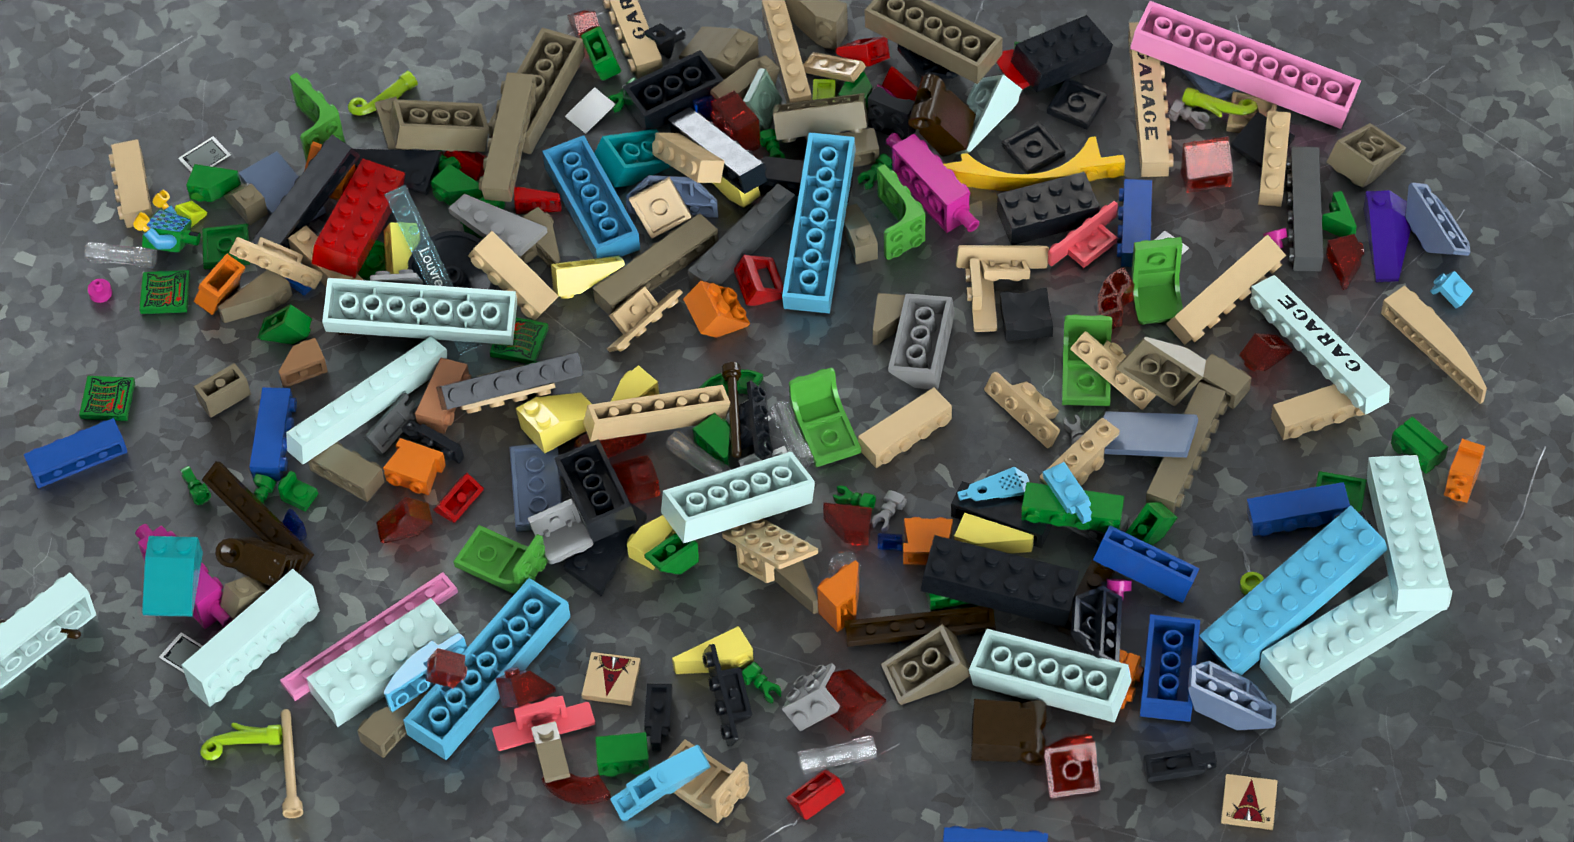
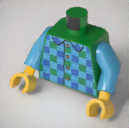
(166, 228)

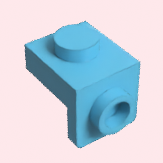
(1452, 288)

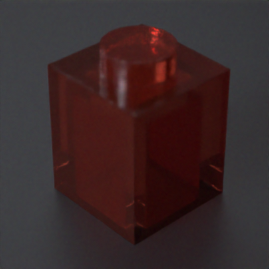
(446, 668)

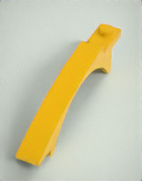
(1087, 160)

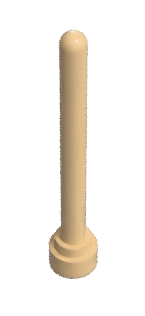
(292, 806)

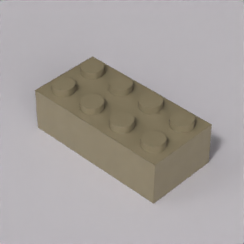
(820, 116)
(439, 125)

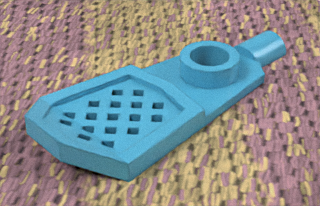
(994, 488)

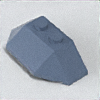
(693, 194)
(1434, 223)
(1229, 698)

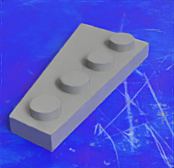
(483, 218)

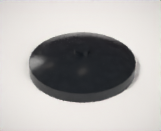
(453, 251)

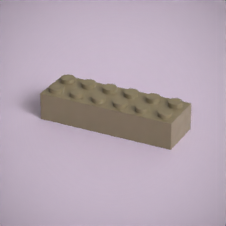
(936, 35)
(553, 63)

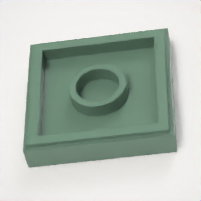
(762, 98)

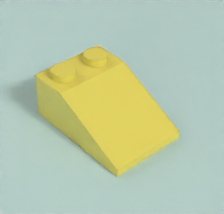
(553, 419)

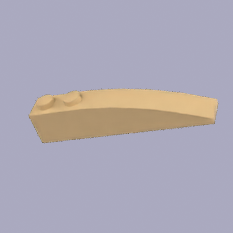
(1433, 338)

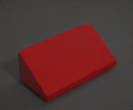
(1009, 70)
(899, 85)
(470, 162)
(458, 498)
(816, 794)

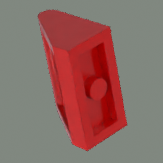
(867, 50)
(751, 284)

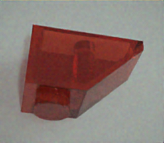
(583, 21)
(1345, 258)
(1264, 351)
(404, 520)
(849, 522)
(521, 687)

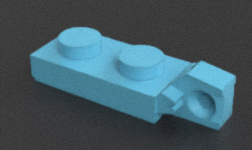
(1068, 491)

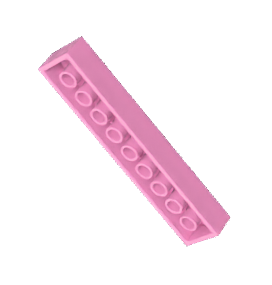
(1245, 64)

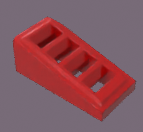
(529, 199)

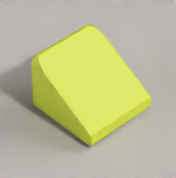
(191, 211)

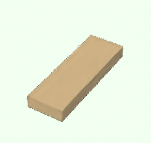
(833, 67)

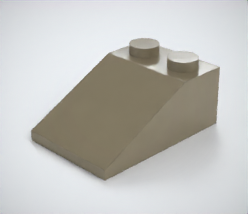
(820, 20)
(724, 48)
(1364, 154)
(1163, 368)
(927, 666)

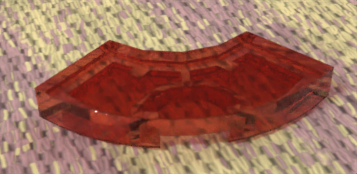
(579, 789)

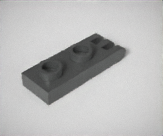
(391, 424)

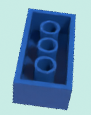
(1169, 655)

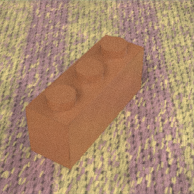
(429, 409)

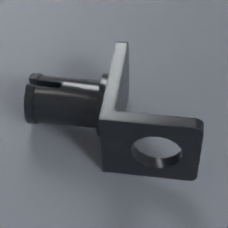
(665, 38)

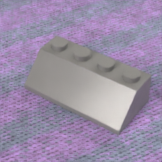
(922, 340)

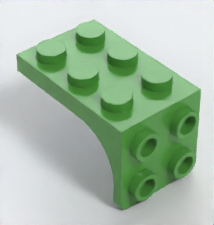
(318, 111)
(910, 214)
(1156, 279)
(1080, 382)
(822, 417)
(501, 559)

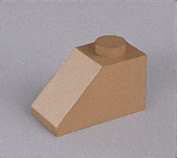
(302, 363)

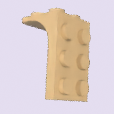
(716, 788)

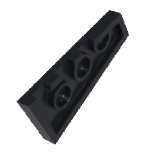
(417, 164)
(598, 563)

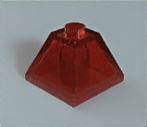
(638, 478)
(1071, 766)

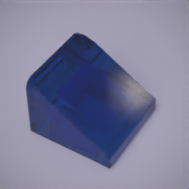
(704, 106)
(294, 524)
(890, 541)

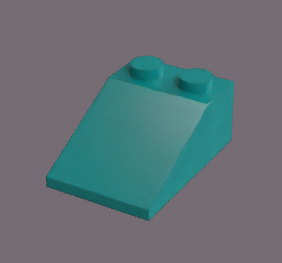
(629, 157)
(171, 575)

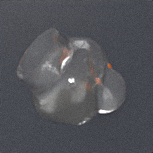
(841, 559)

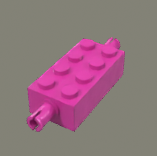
(931, 183)
(209, 589)

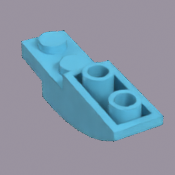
(411, 676)
(658, 781)

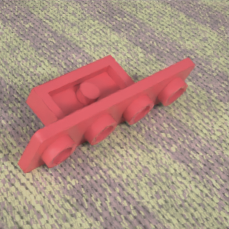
(1088, 240)
(540, 713)

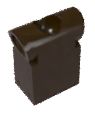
(941, 116)
(258, 558)
(1008, 731)

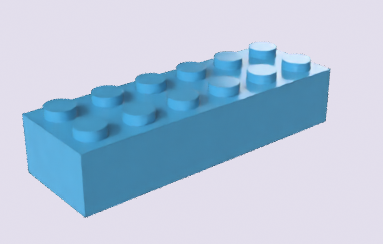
(591, 199)

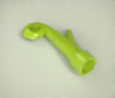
(397, 89)
(1193, 98)
(245, 735)

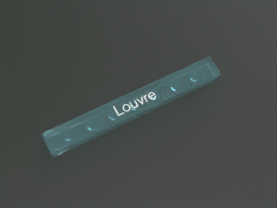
(421, 246)

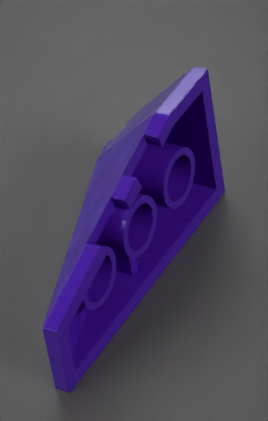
(1387, 233)

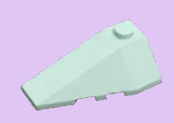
(990, 102)

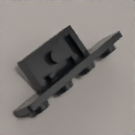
(754, 422)
(730, 694)

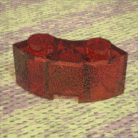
(1114, 295)

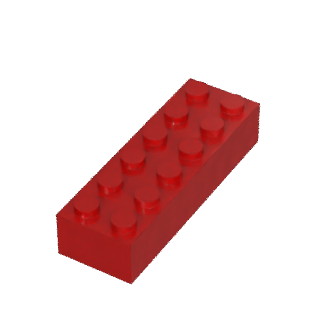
(357, 219)

